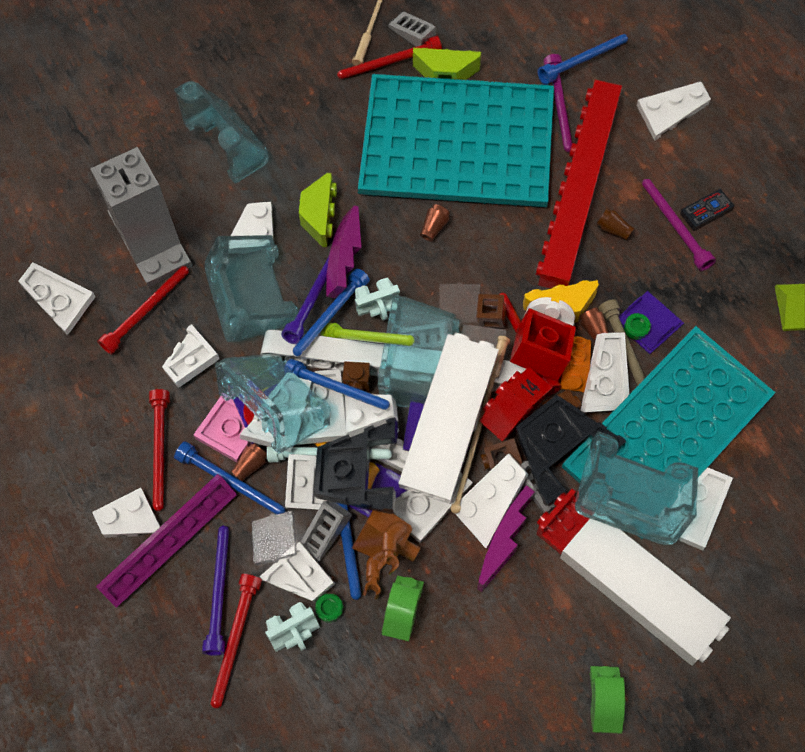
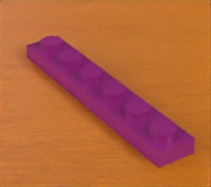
(166, 540)

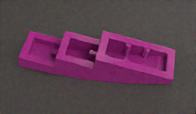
(344, 247)
(502, 546)

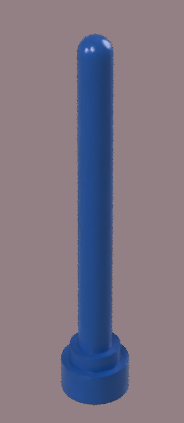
(549, 71)
(355, 279)
(301, 372)
(187, 454)
(350, 560)

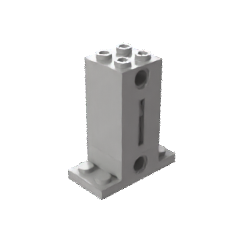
(141, 215)

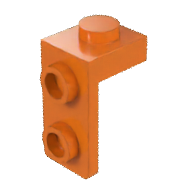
(577, 370)

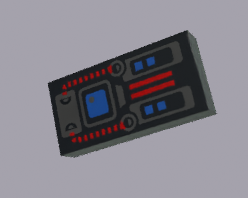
(707, 209)

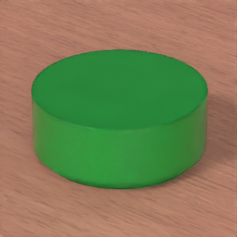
(637, 326)
(329, 608)

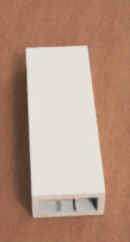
(448, 418)
(646, 590)

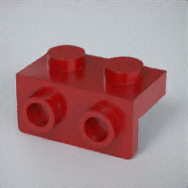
(562, 523)

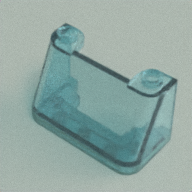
(205, 109)
(246, 286)
(409, 370)
(274, 396)
(635, 495)

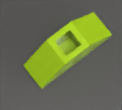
(446, 63)
(317, 208)

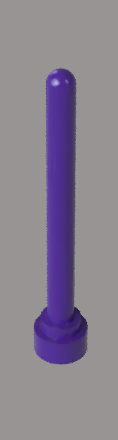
(294, 330)
(214, 641)

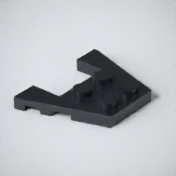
(552, 434)
(344, 469)

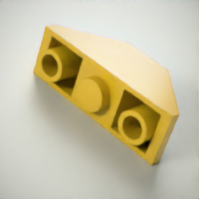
(576, 296)

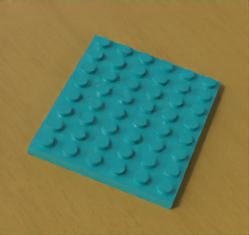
(457, 140)

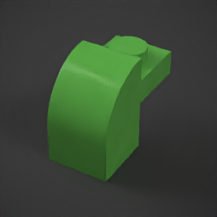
(402, 608)
(607, 699)

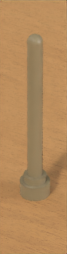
(611, 313)

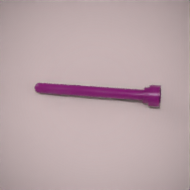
(560, 103)
(702, 258)

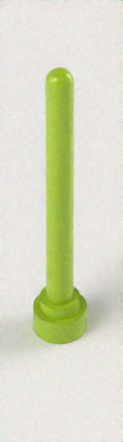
(336, 331)

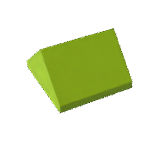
(791, 306)

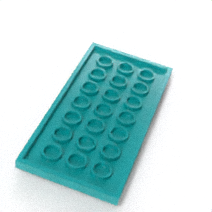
(683, 409)

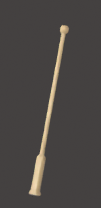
(359, 57)
(502, 344)

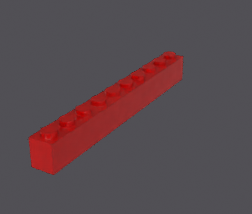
(580, 185)

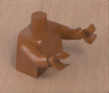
(383, 540)

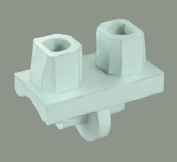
(378, 302)
(293, 630)

